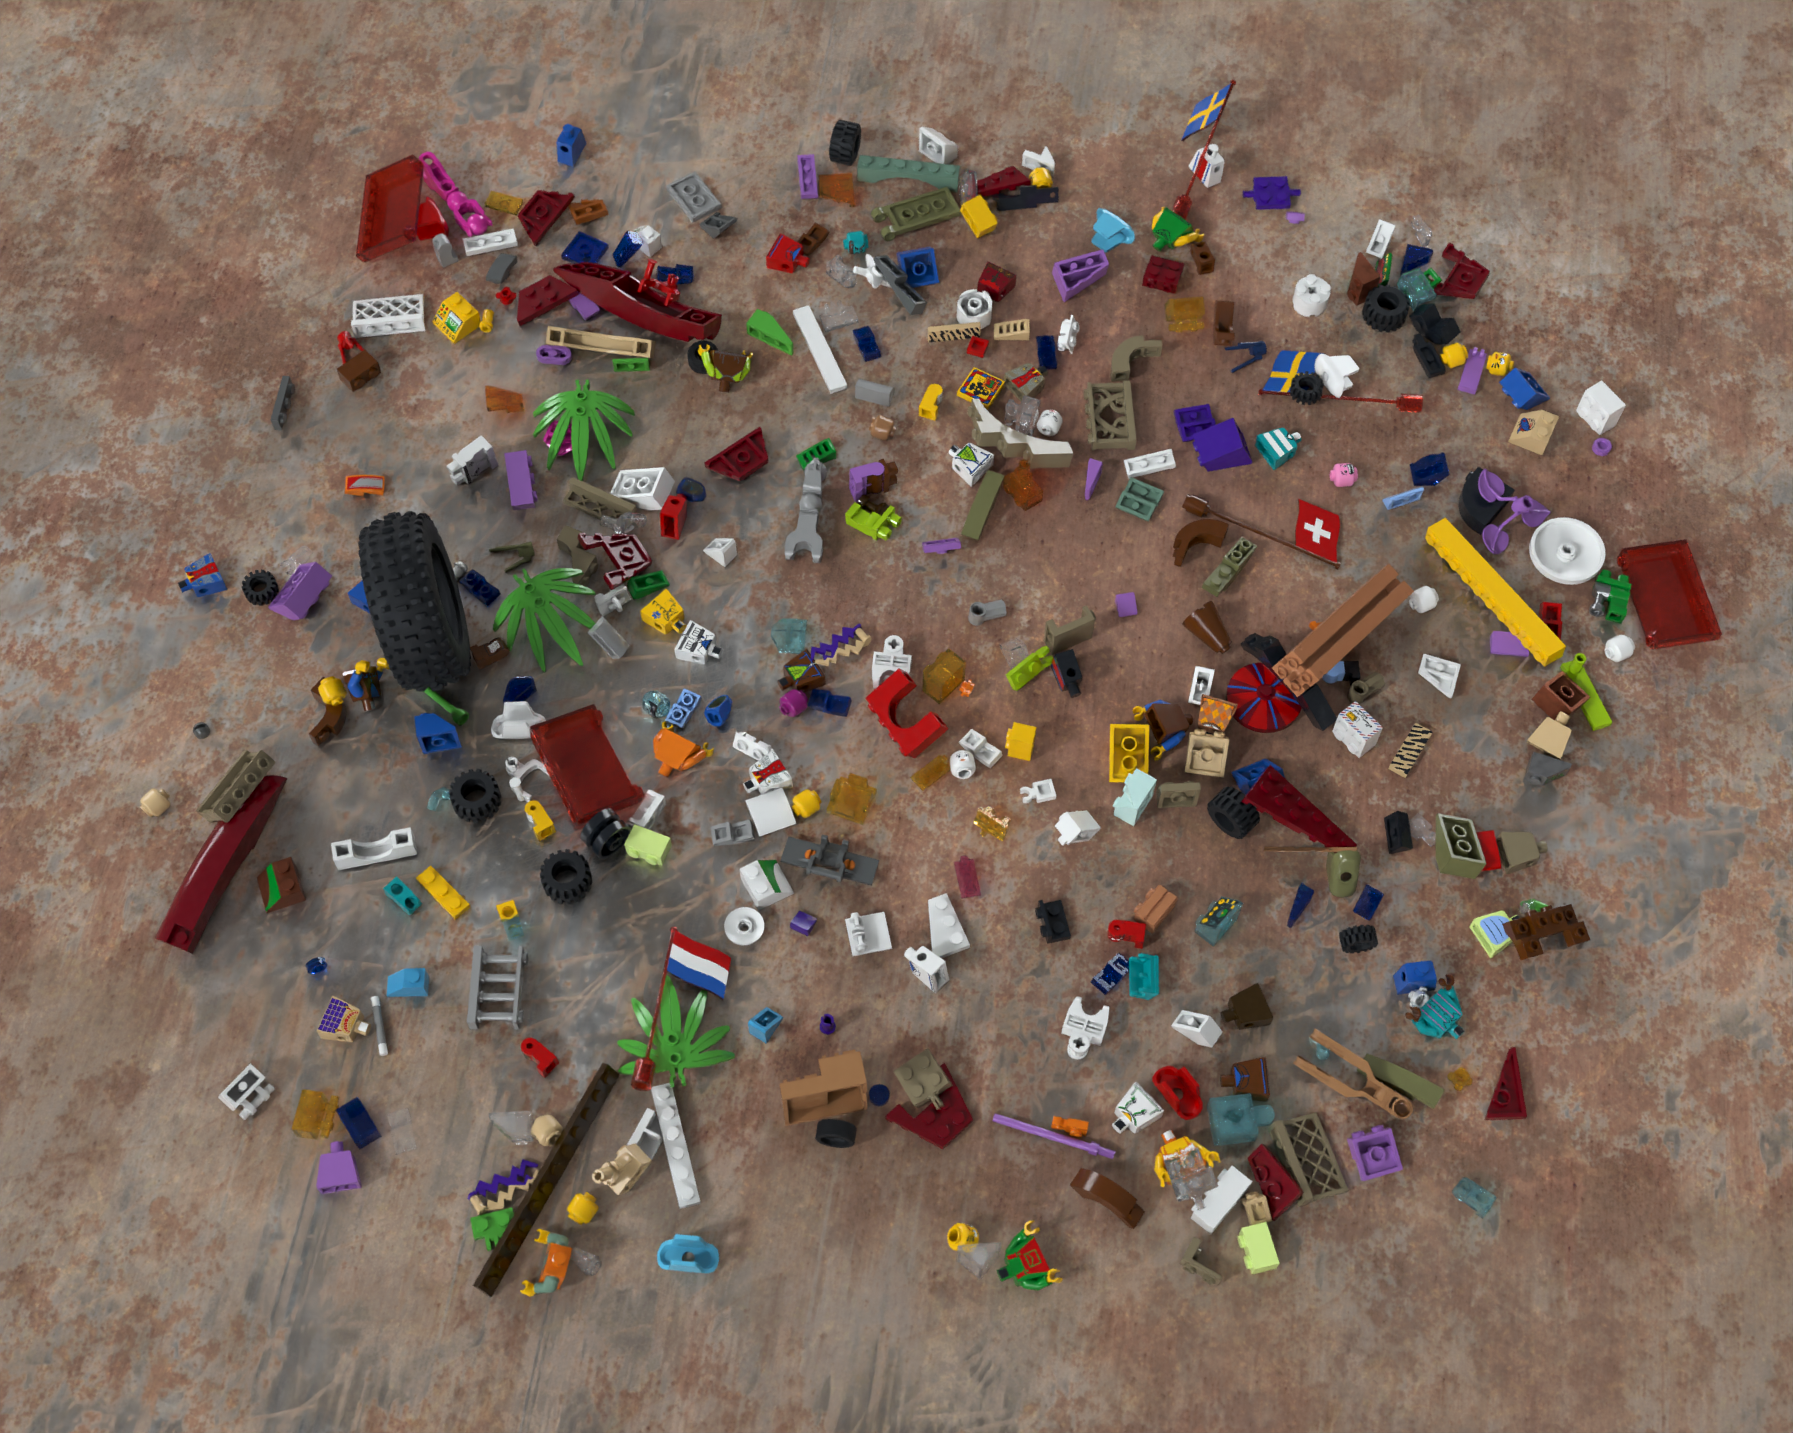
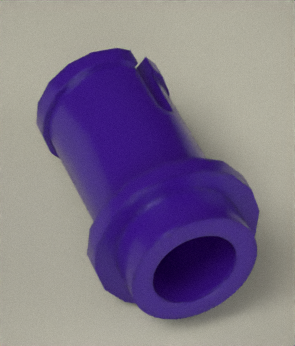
(827, 1024)

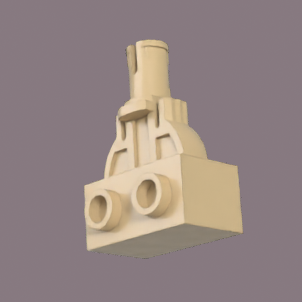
(624, 1170)

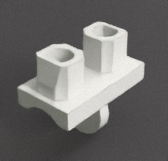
(612, 600)

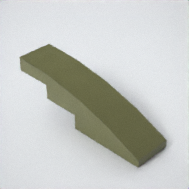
(982, 505)
(1404, 1081)

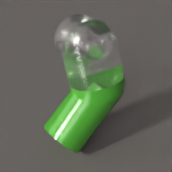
(1530, 904)

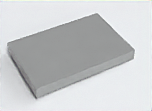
(693, 196)

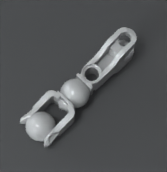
(810, 505)

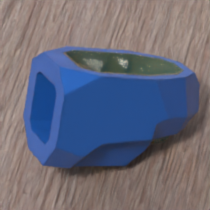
(718, 710)

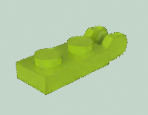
(1029, 668)

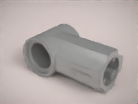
(987, 611)

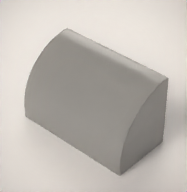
(874, 392)
(609, 638)

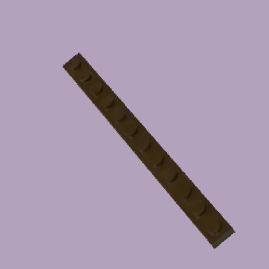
(546, 1180)

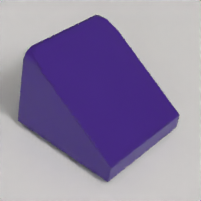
(803, 923)

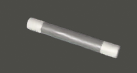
(379, 1026)

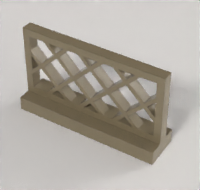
(1290, 1159)

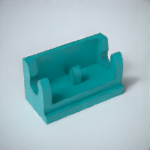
(1144, 976)

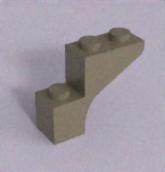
(581, 559)

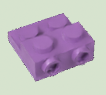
(1375, 1152)

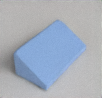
(1403, 498)

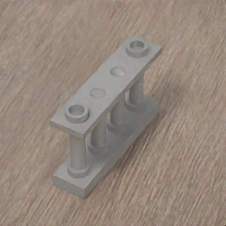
(478, 996)

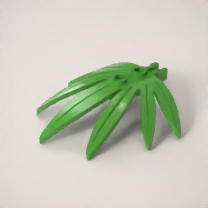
(581, 406)
(536, 598)
(674, 1048)

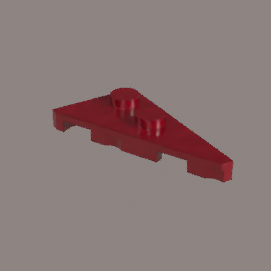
(1508, 1096)

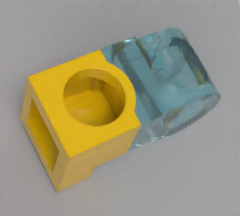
(510, 920)

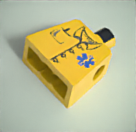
(664, 614)

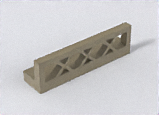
(597, 496)

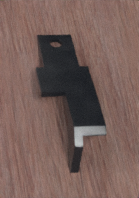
(1028, 198)

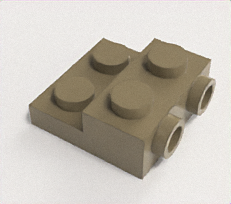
(1178, 795)

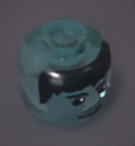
(656, 704)

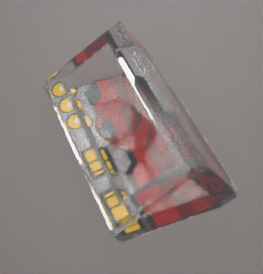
(968, 186)

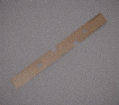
(1308, 849)

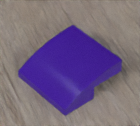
(1193, 420)

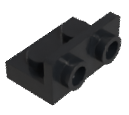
(1053, 921)

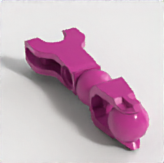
(457, 201)

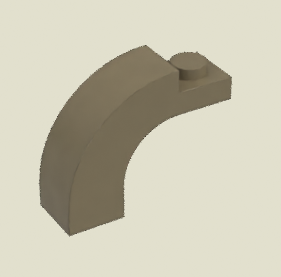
(1130, 350)

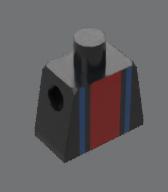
(1067, 672)

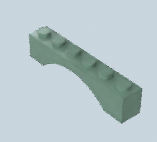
(873, 169)

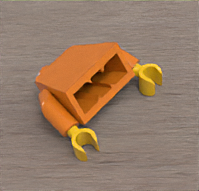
(677, 751)

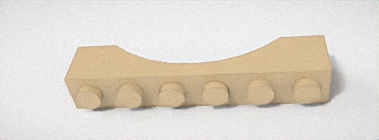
(600, 342)

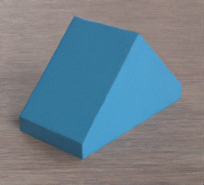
(764, 1024)

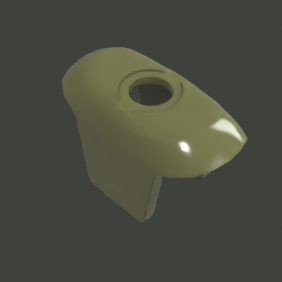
(1338, 864)

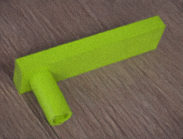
(1593, 707)

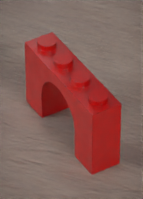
(884, 703)

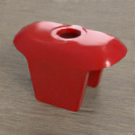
(430, 221)
(1171, 1078)

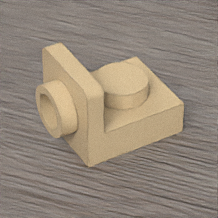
(1256, 1208)

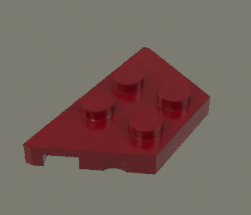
(543, 212)
(542, 297)
(741, 457)

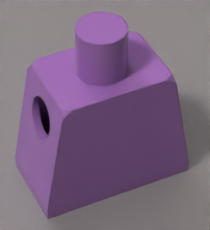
(337, 1170)

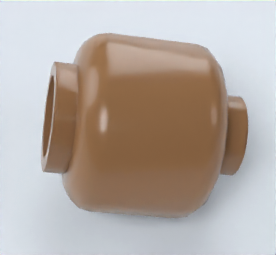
(882, 427)

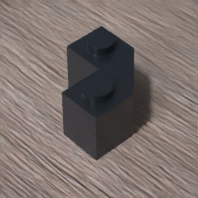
(1433, 327)

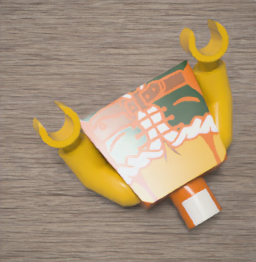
(1174, 1147)

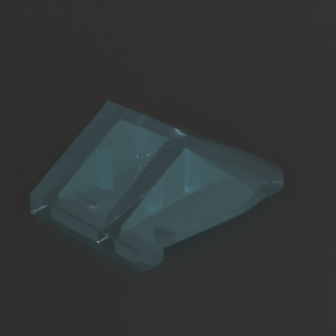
(789, 635)

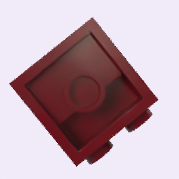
(1163, 274)

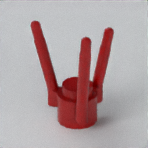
(347, 342)

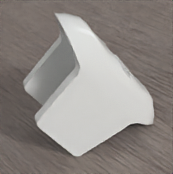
(1335, 372)
(515, 721)

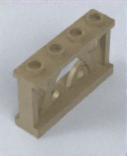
(1124, 396)
(235, 786)

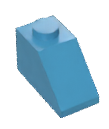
(408, 983)

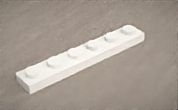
(675, 1146)

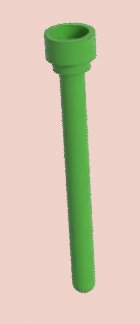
(459, 715)

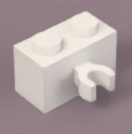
(1076, 827)

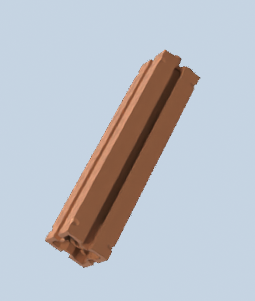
(1342, 630)

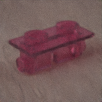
(967, 877)

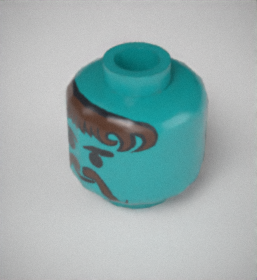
(856, 242)

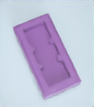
(941, 546)

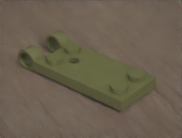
(922, 209)

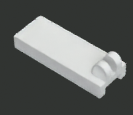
(1149, 463)

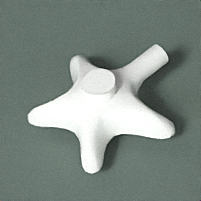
(872, 273)

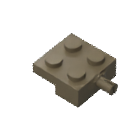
(923, 1079)

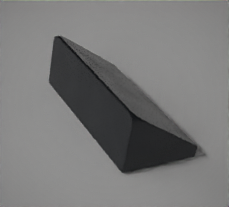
(1398, 832)

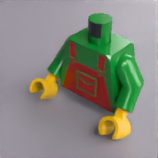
(1026, 1262)

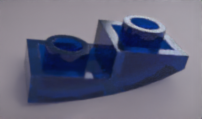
(1046, 351)
(479, 587)

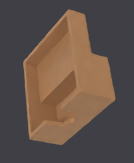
(835, 1092)

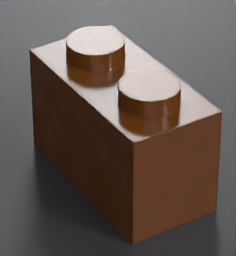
(359, 370)

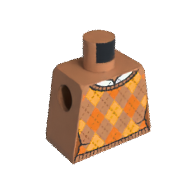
(1215, 714)

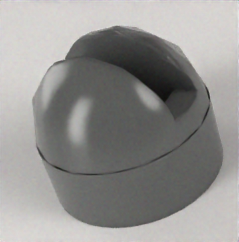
(201, 730)

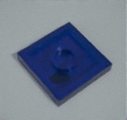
(584, 249)

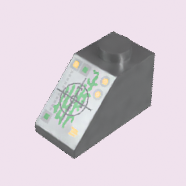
(1545, 769)

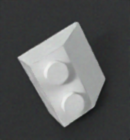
(936, 146)

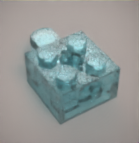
(1236, 1119)

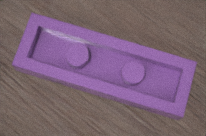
(807, 176)

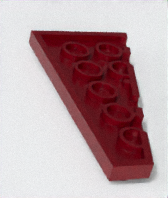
(1292, 809)

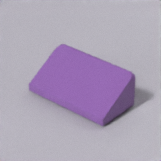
(1506, 644)

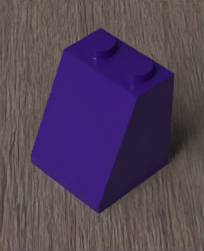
(1222, 446)

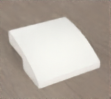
(770, 812)

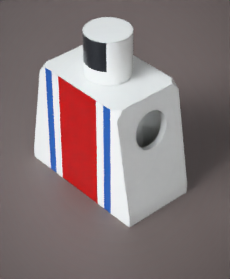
(1211, 167)

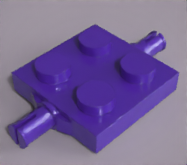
(1271, 193)

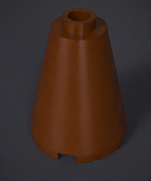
(1209, 628)

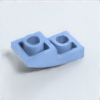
(684, 708)

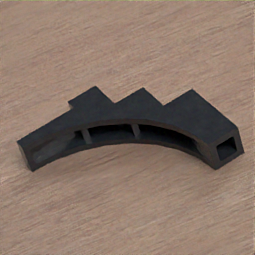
(1312, 701)

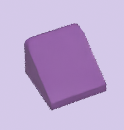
(1126, 604)

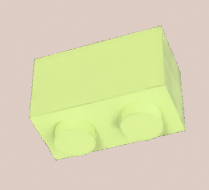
(648, 845)
(1258, 1248)

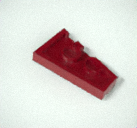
(1274, 1181)

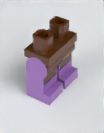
(872, 478)

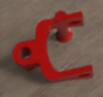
(668, 287)

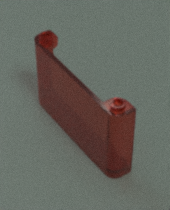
(390, 208)
(1669, 594)
(583, 764)

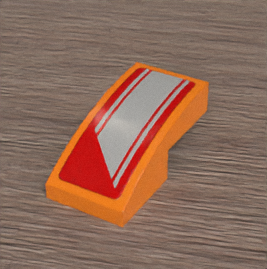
(363, 484)

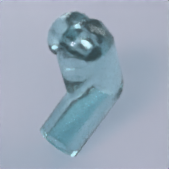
(436, 796)
(1321, 1052)

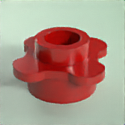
(506, 300)

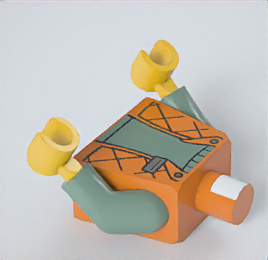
(554, 1264)

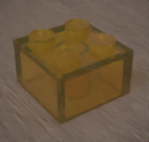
(943, 675)

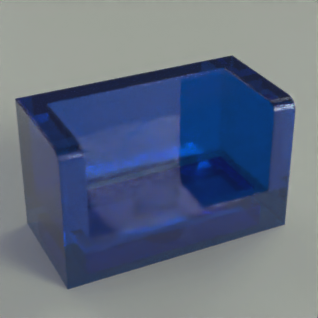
(358, 1123)

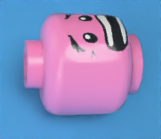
(1343, 475)

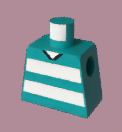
(1277, 446)

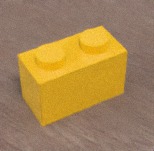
(979, 216)
(1020, 741)

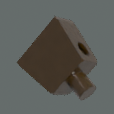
(1248, 1009)

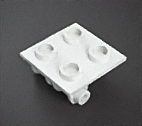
(868, 933)

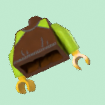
(725, 366)

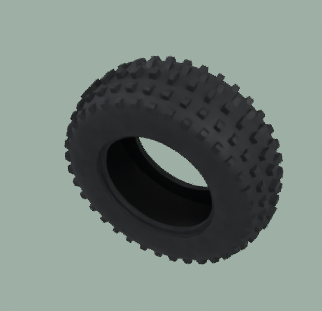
(414, 601)

